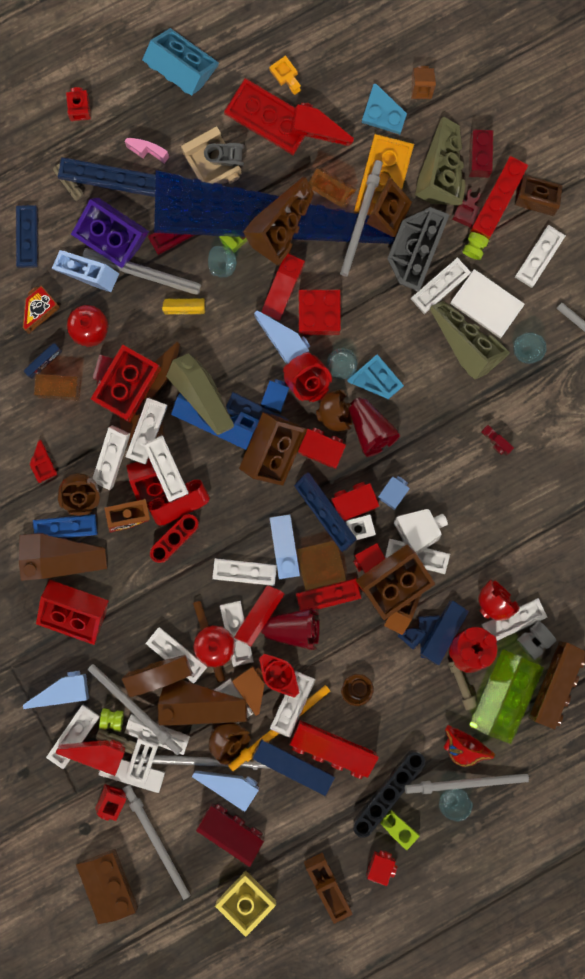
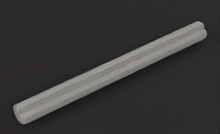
(147, 273)

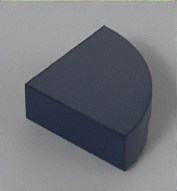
(413, 637)

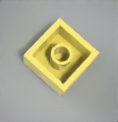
(245, 903)

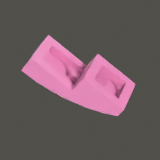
(143, 147)

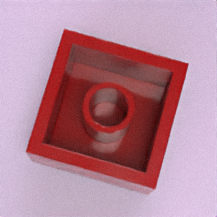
(319, 312)

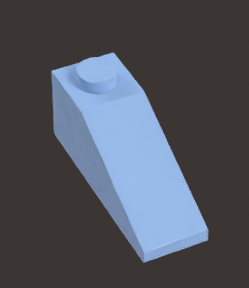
(86, 270)
(284, 339)
(284, 547)
(66, 690)
(233, 788)

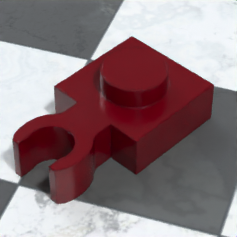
(467, 210)
(501, 446)

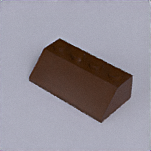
(557, 685)

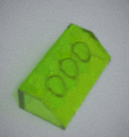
(506, 696)

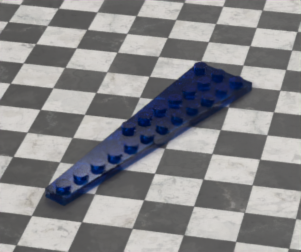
(218, 210)

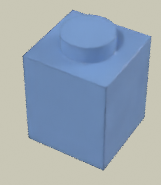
(394, 492)

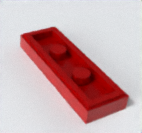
(329, 595)
(259, 615)

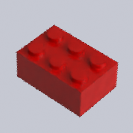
(126, 383)

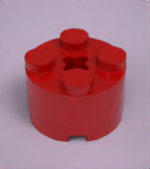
(307, 377)
(473, 649)

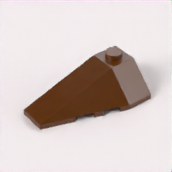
(275, 226)
(50, 557)
(194, 704)

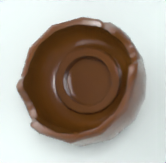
(357, 689)

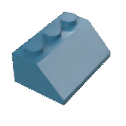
(179, 61)

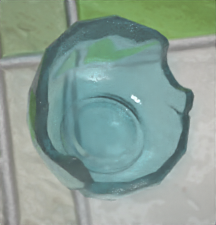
(221, 261)
(529, 348)
(342, 363)
(455, 804)

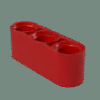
(165, 511)
(165, 543)

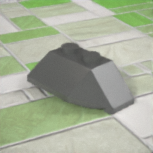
(416, 246)

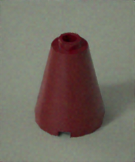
(371, 427)
(294, 628)

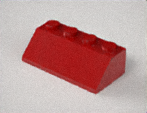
(334, 749)

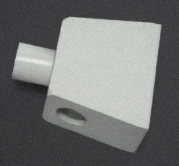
(420, 529)

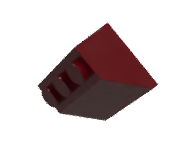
(231, 833)

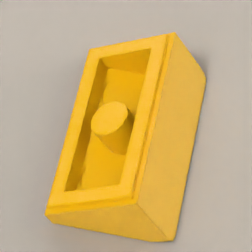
(183, 306)

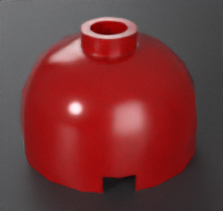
(87, 325)
(496, 602)
(214, 646)

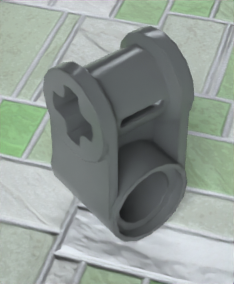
(229, 154)

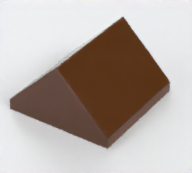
(539, 195)
(390, 209)

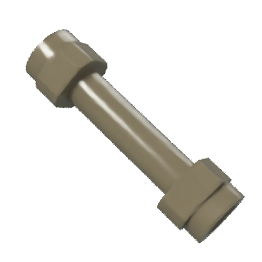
(469, 701)

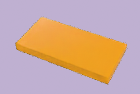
(395, 159)

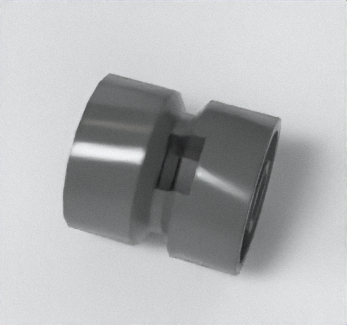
(543, 637)

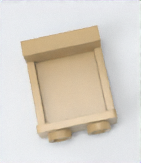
(203, 168)

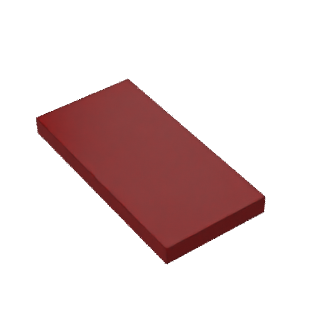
(264, 115)

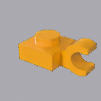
(285, 73)

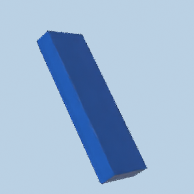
(67, 526)

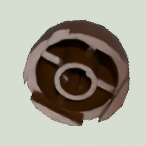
(334, 411)
(78, 494)
(227, 741)

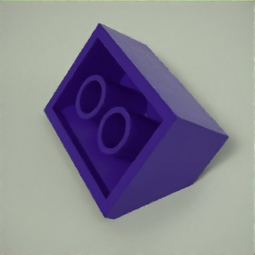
(109, 232)

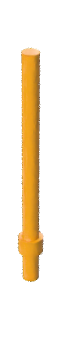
(246, 754)

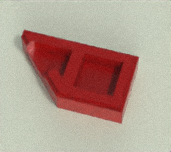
(42, 464)

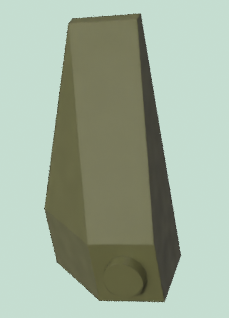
(441, 173)
(472, 348)
(200, 391)

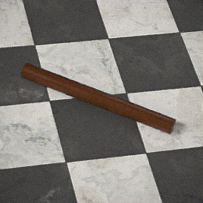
(203, 623)

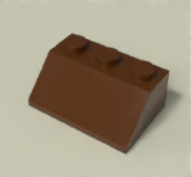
(272, 449)
(395, 581)
(107, 887)

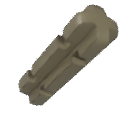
(71, 186)
(104, 735)

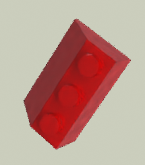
(71, 612)

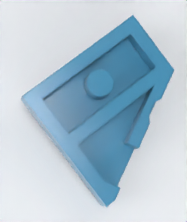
(383, 112)
(377, 378)

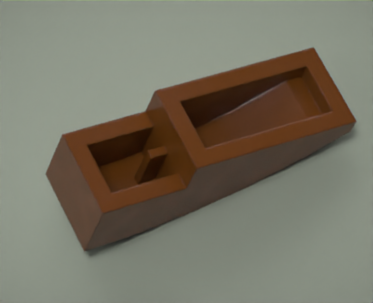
(164, 362)
(156, 675)
(328, 888)

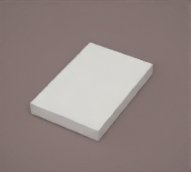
(487, 303)

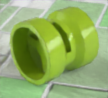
(475, 246)
(111, 720)

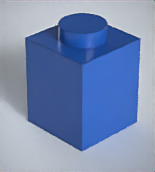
(275, 395)

